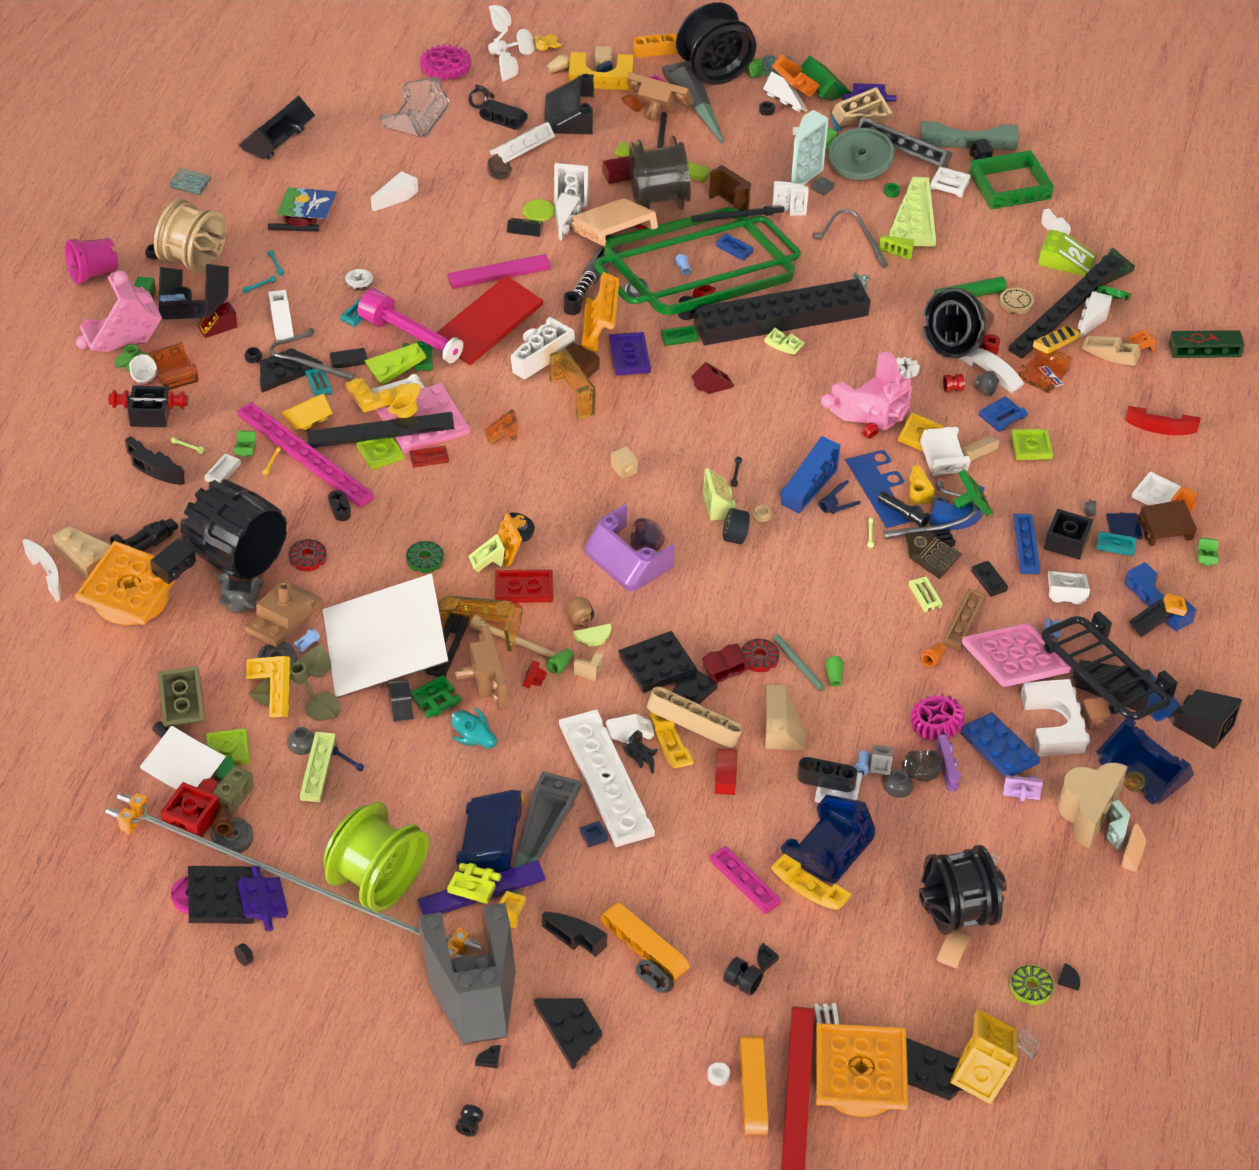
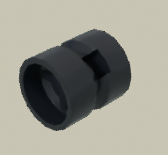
(741, 975)

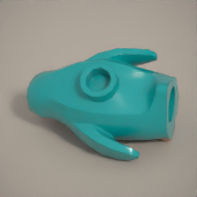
(473, 729)

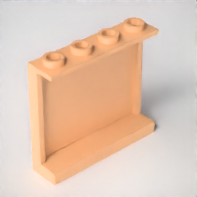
(612, 218)

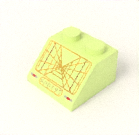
(717, 496)

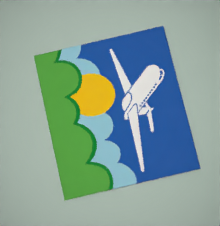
(306, 203)

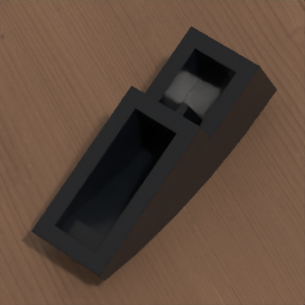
(575, 932)

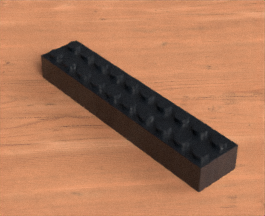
(781, 311)

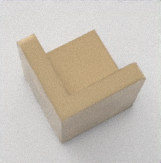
(587, 668)

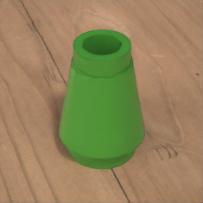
(559, 661)
(834, 669)

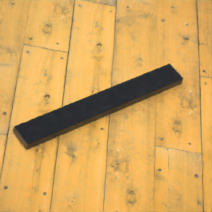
(380, 429)

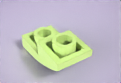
(787, 344)

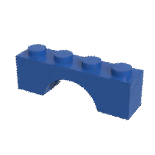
(1142, 582)

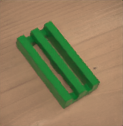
(679, 335)

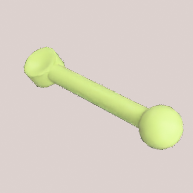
(200, 449)
(870, 544)

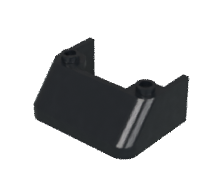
(278, 129)
(215, 293)

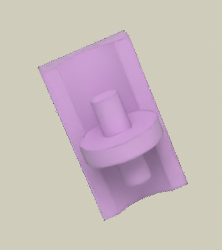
(1023, 787)

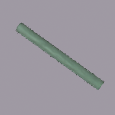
(799, 663)

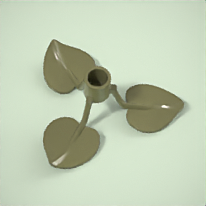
(313, 663)

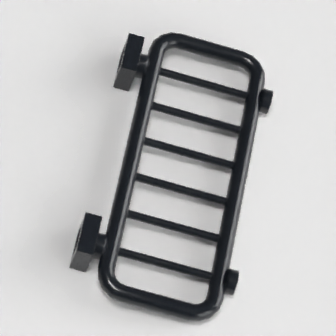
(1100, 628)

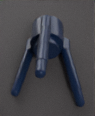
(829, 503)

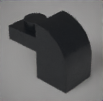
(400, 700)

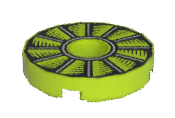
(1032, 974)

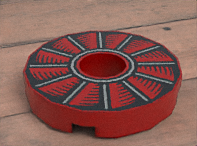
(307, 546)
(764, 647)

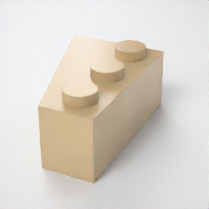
(867, 105)
(80, 549)

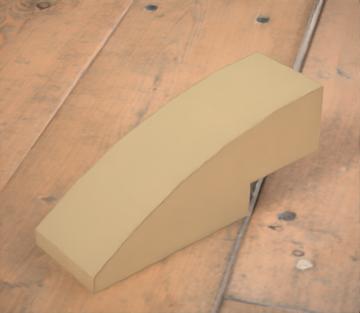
(1112, 349)

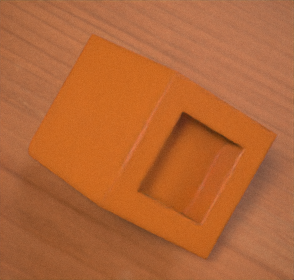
(1188, 495)

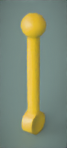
(266, 471)

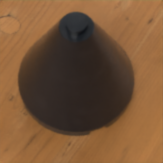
(956, 322)

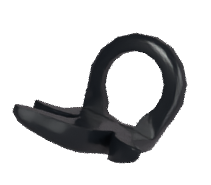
(483, 89)
(639, 751)

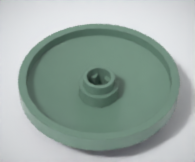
(861, 154)

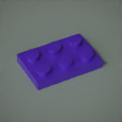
(629, 353)

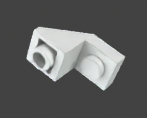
(623, 727)

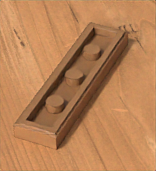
(964, 619)

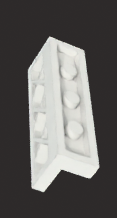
(524, 142)

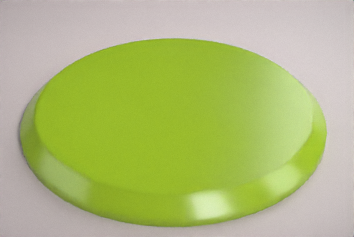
(538, 210)

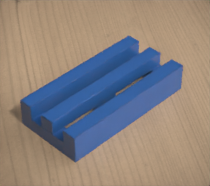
(734, 247)

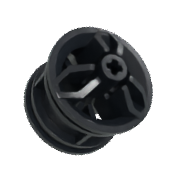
(962, 889)

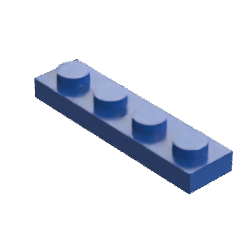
(1026, 544)

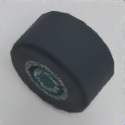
(736, 526)

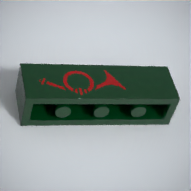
(1206, 344)

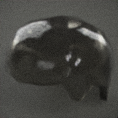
(498, 169)

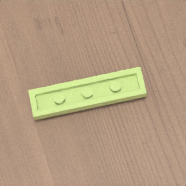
(317, 767)

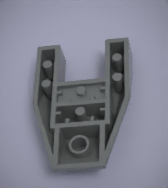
(473, 988)

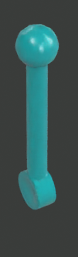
(280, 272)
(246, 289)

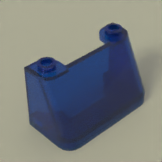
(1141, 754)
(491, 830)
(835, 840)

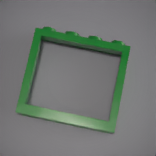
(1008, 162)

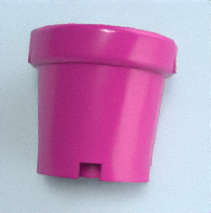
(90, 258)

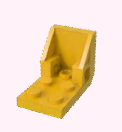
(987, 1057)

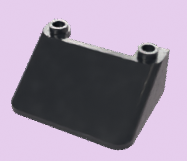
(564, 107)

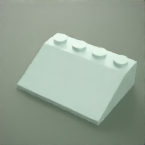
(809, 148)

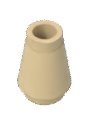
(559, 63)

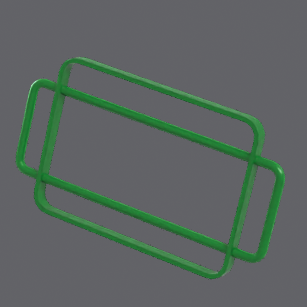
(652, 298)

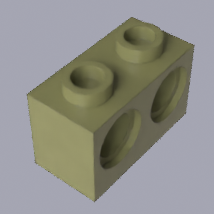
(234, 788)

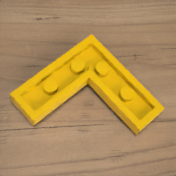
(367, 399)
(279, 671)

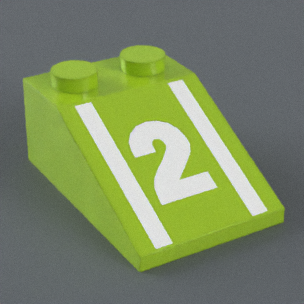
(1065, 254)

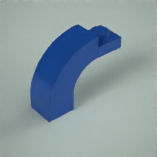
(947, 513)

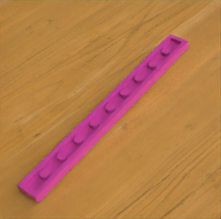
(305, 454)

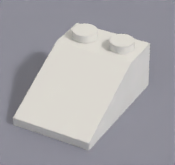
(572, 181)

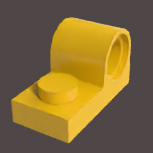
(921, 489)

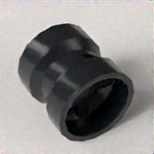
(687, 315)
(469, 1120)

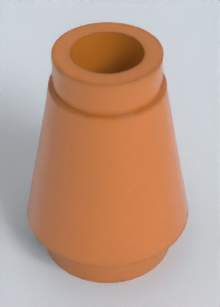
(932, 655)

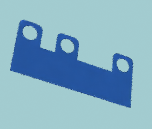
(874, 483)

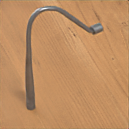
(818, 235)
(327, 369)
(901, 532)

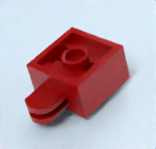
(188, 801)

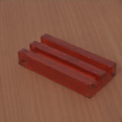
(429, 456)

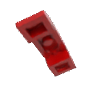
(1160, 424)

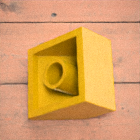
(308, 412)

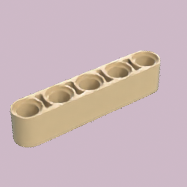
(694, 717)

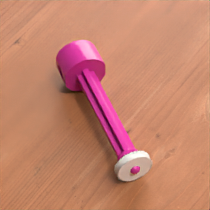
(379, 310)

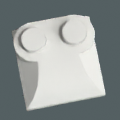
(1068, 587)

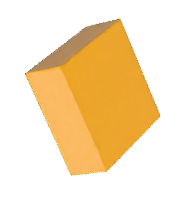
(1175, 604)

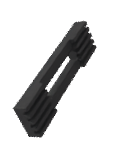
(456, 625)

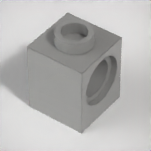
(881, 760)

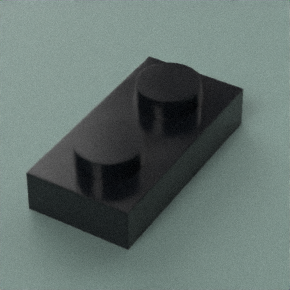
(989, 578)

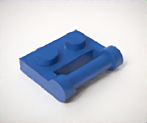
(999, 410)

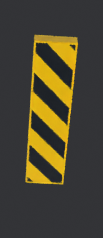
(1056, 339)

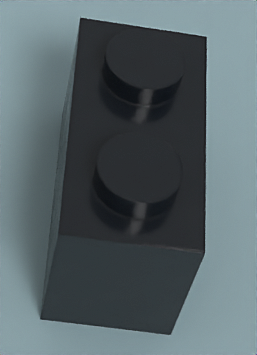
(173, 561)

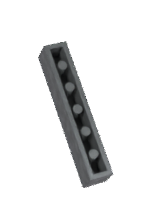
(910, 144)

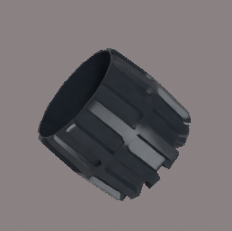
(234, 529)

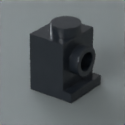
(980, 149)

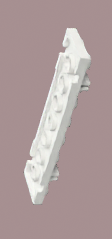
(613, 795)

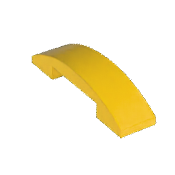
(670, 742)
(809, 886)

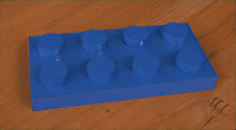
(999, 745)

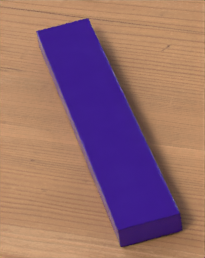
(510, 880)

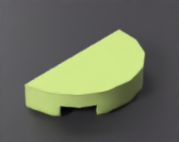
(593, 636)

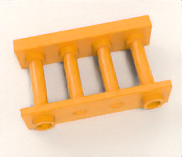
(600, 312)

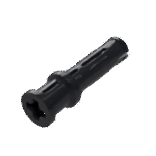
(910, 512)

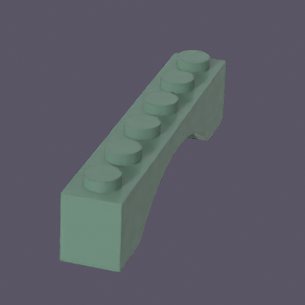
(1002, 137)

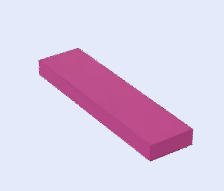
(745, 879)

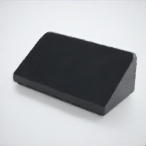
(524, 227)

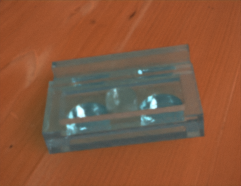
(190, 181)

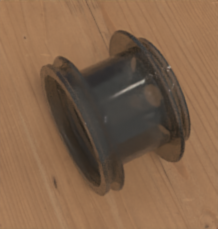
(659, 174)

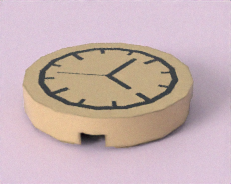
(1016, 300)

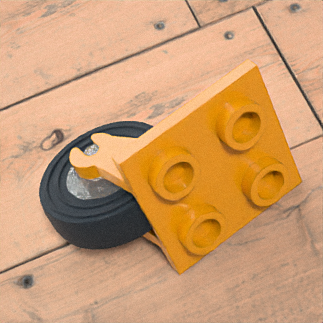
(512, 531)

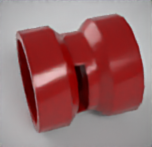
(956, 382)

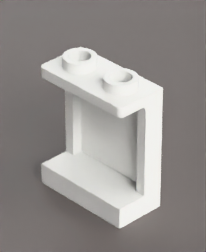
(943, 451)

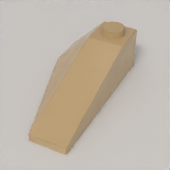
(782, 721)

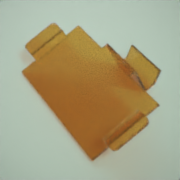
(632, 102)

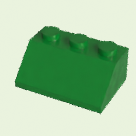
(830, 85)

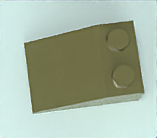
(181, 696)

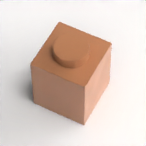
(1095, 713)

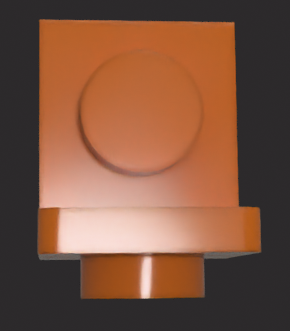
(1143, 339)

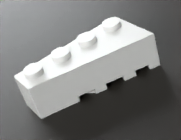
(536, 352)

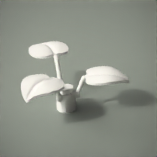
(508, 64)

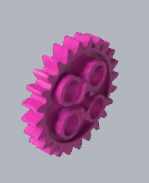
(445, 62)

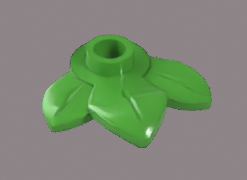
(129, 353)

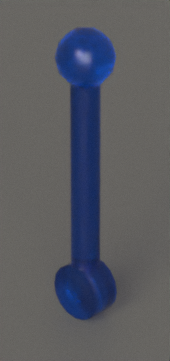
(359, 766)

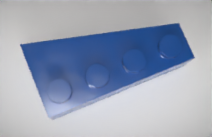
(811, 475)

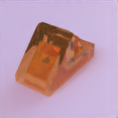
(501, 427)

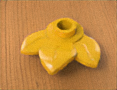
(543, 42)

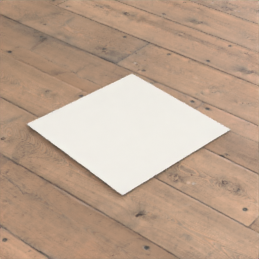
(384, 635)

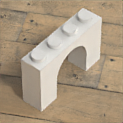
(1061, 697)

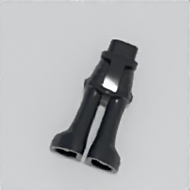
(150, 535)

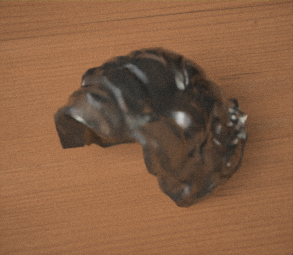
(922, 765)

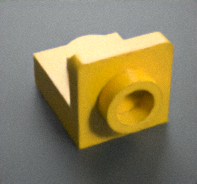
(514, 906)

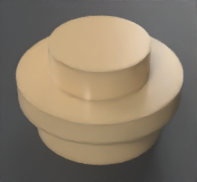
(762, 513)

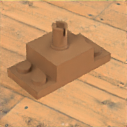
(659, 94)
(282, 612)
(485, 669)

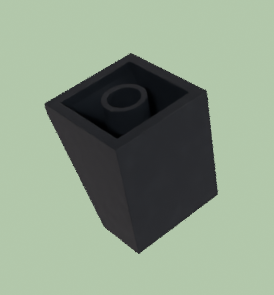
(1207, 716)

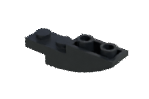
(153, 464)

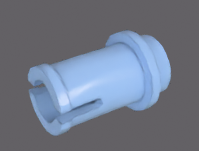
(682, 261)
(309, 638)
(862, 764)

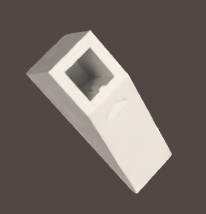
(785, 91)
(565, 208)
(1096, 312)
(280, 315)

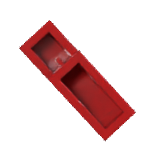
(726, 771)

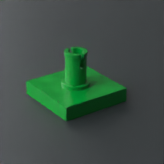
(973, 494)

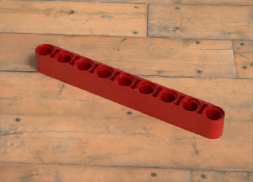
(798, 1089)

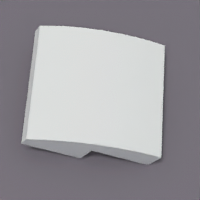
(791, 196)

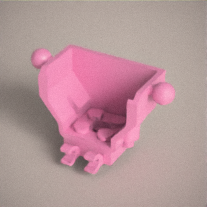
(129, 322)
(878, 401)

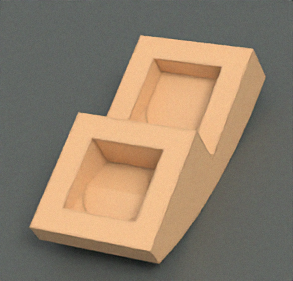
(953, 948)

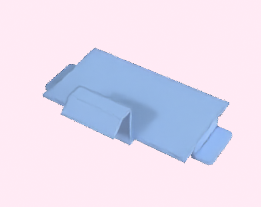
(178, 297)

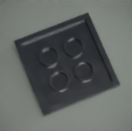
(657, 661)
(216, 895)

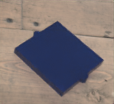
(1124, 524)

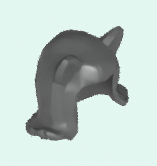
(238, 595)

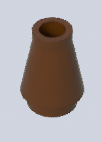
(223, 821)

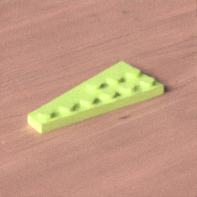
(916, 215)

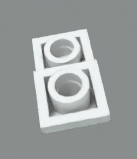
(1051, 222)

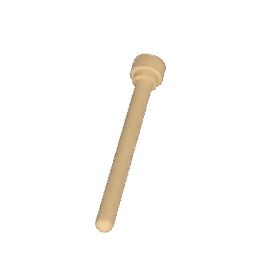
(478, 621)

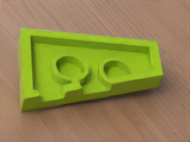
(394, 363)

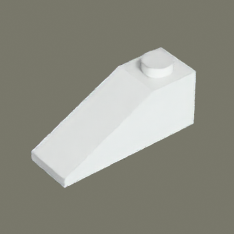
(397, 190)

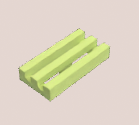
(922, 595)

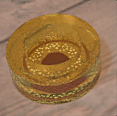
(1134, 781)

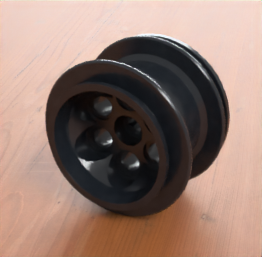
(716, 43)

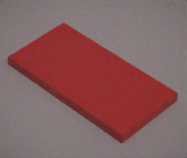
(491, 318)

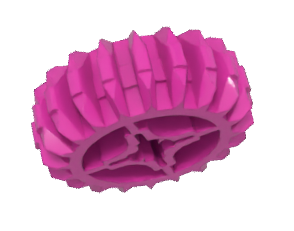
(936, 712)

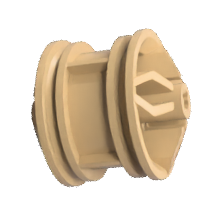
(190, 235)

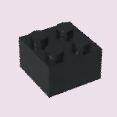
(1068, 534)

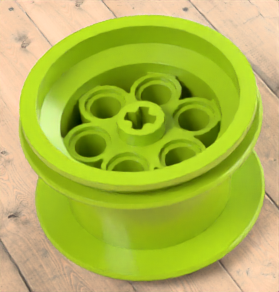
(375, 856)

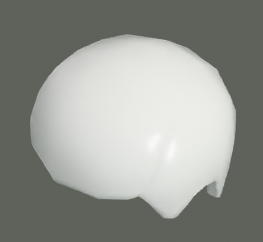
(143, 369)

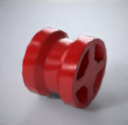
(991, 343)

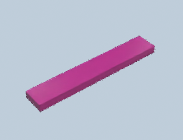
(498, 271)

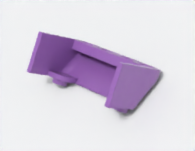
(619, 560)

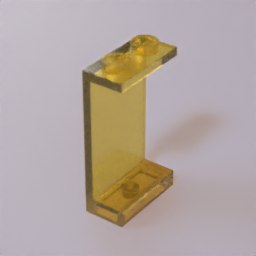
(564, 366)

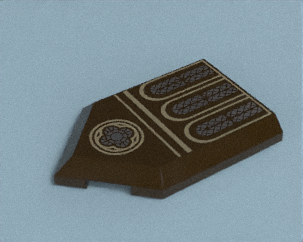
(931, 552)

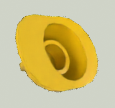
(405, 403)

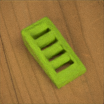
(905, 249)

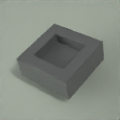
(822, 186)

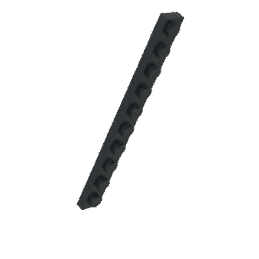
(1066, 305)

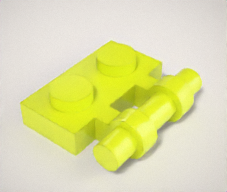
(473, 887)

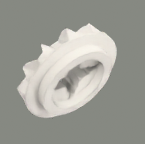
(353, 276)
(912, 370)

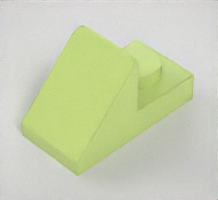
(490, 551)

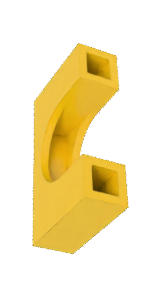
(612, 80)

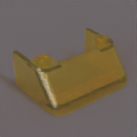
(489, 609)

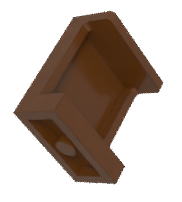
(730, 187)
(1166, 521)

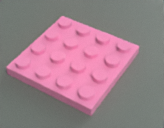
(430, 401)
(1015, 655)

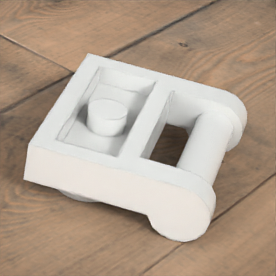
(951, 178)

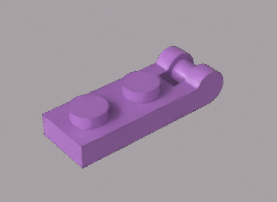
(949, 766)

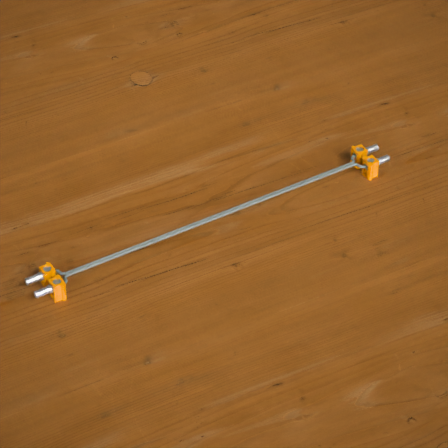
(139, 808)

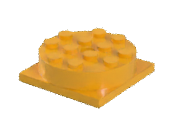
(125, 587)
(853, 1049)

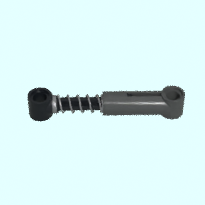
(574, 298)

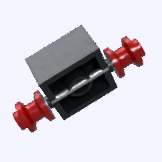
(148, 404)

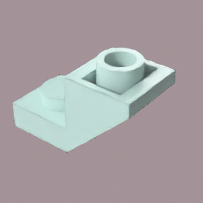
(1117, 828)

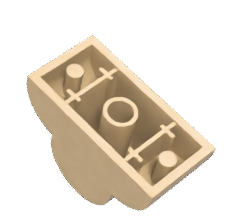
(1088, 798)

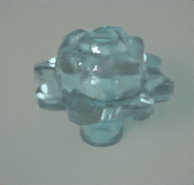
(863, 279)

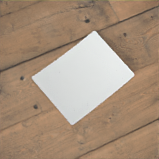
(181, 759)

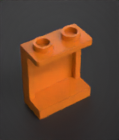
(792, 73)

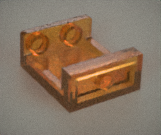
(1056, 361)
(174, 366)

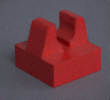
(534, 675)

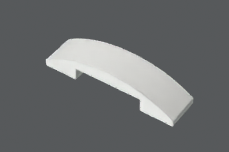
(1007, 376)
(37, 554)

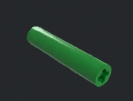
(982, 287)

